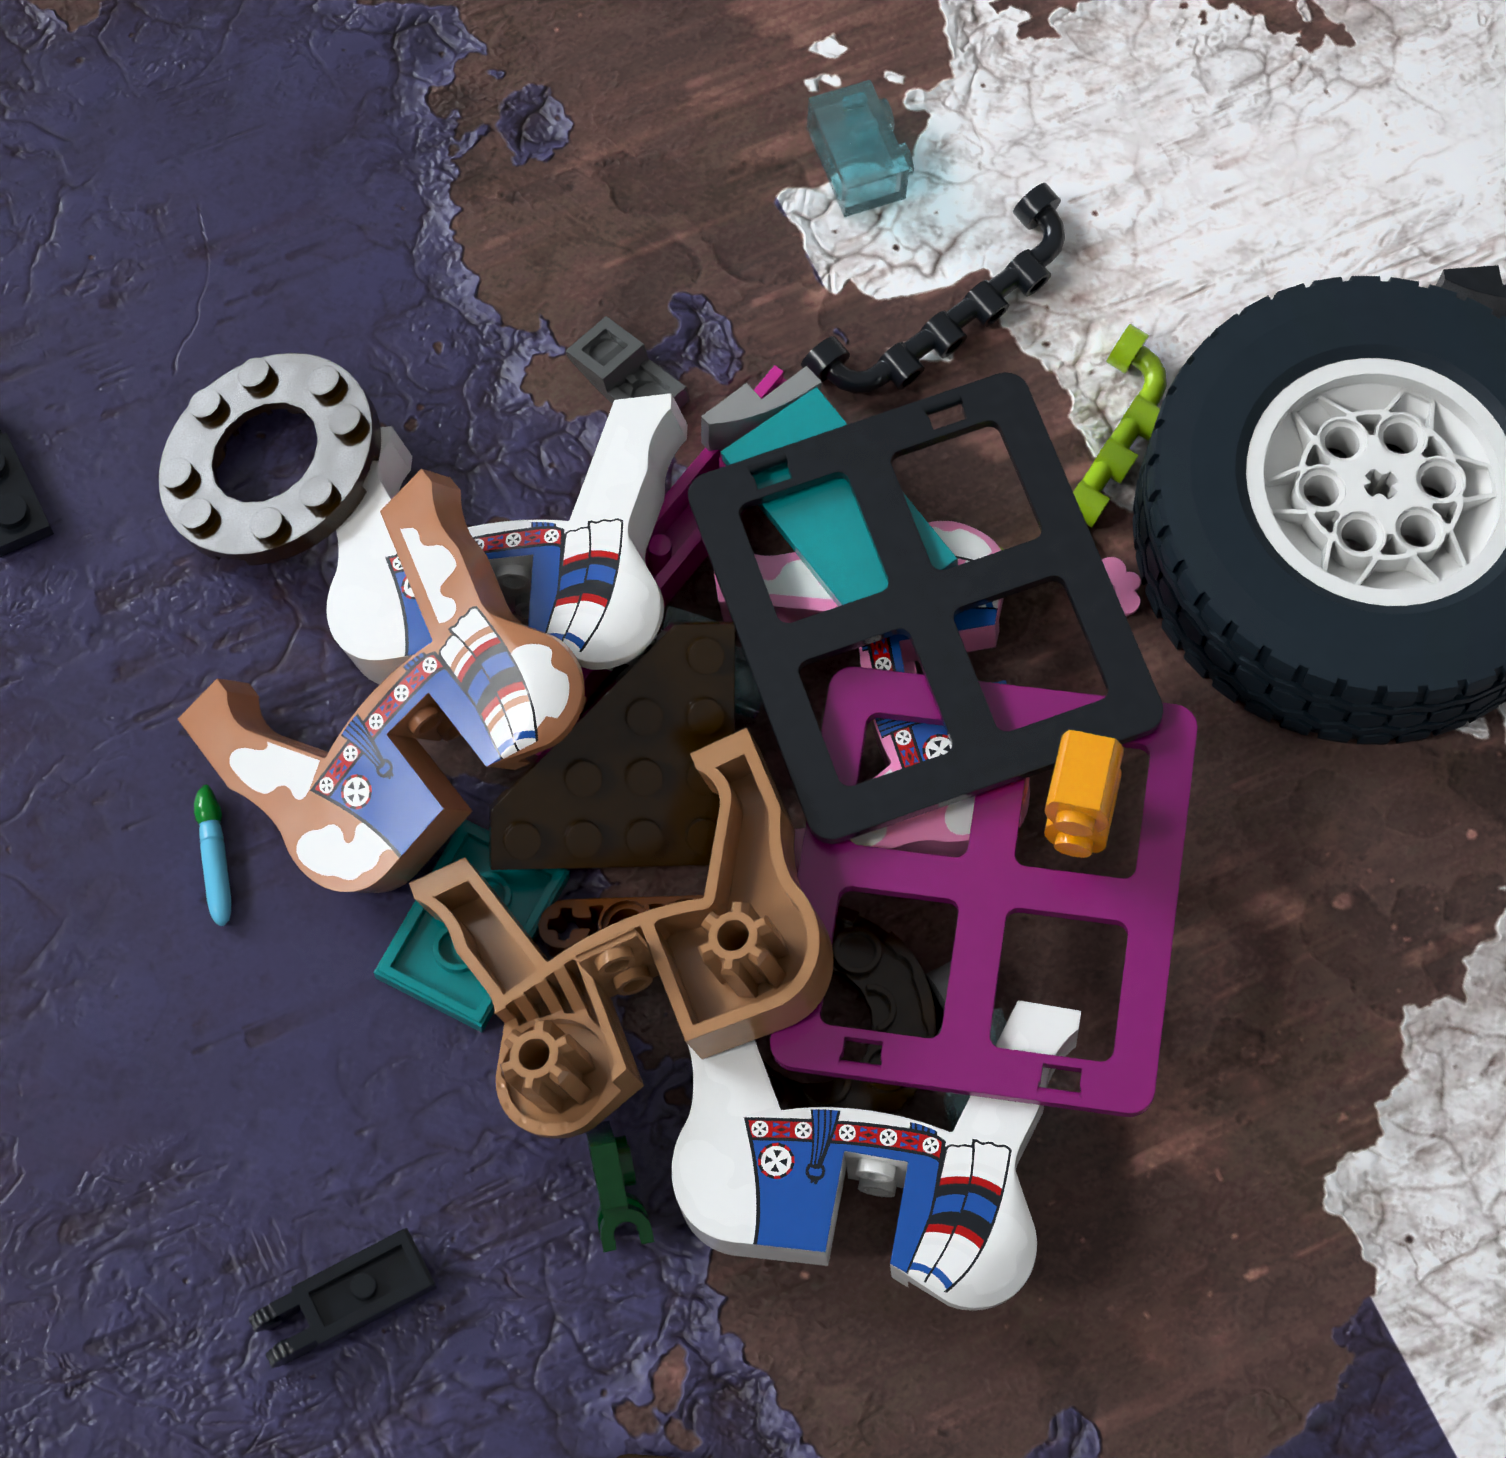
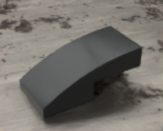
(620, 365)

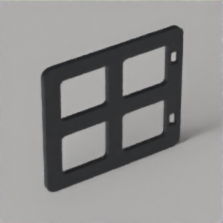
(922, 607)

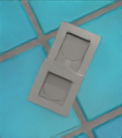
(746, 410)

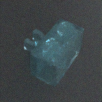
(859, 147)

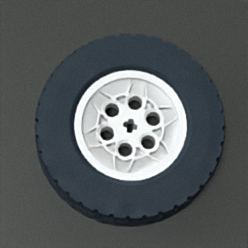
(1262, 576)

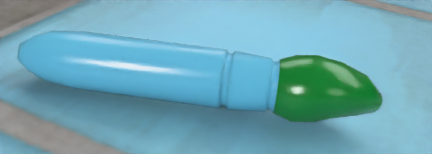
(213, 854)

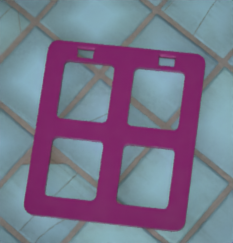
(986, 890)

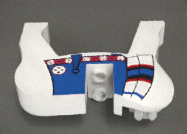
(566, 577)
(774, 1177)

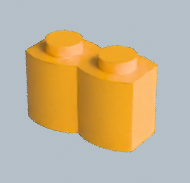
(1083, 793)

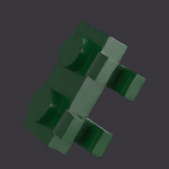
(612, 1173)

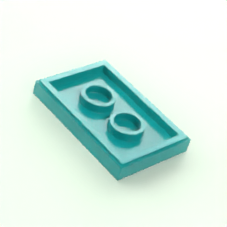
(422, 954)

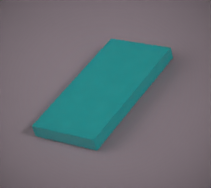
(825, 519)

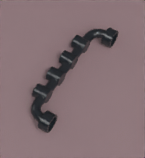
(944, 329)

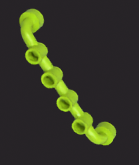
(1115, 456)

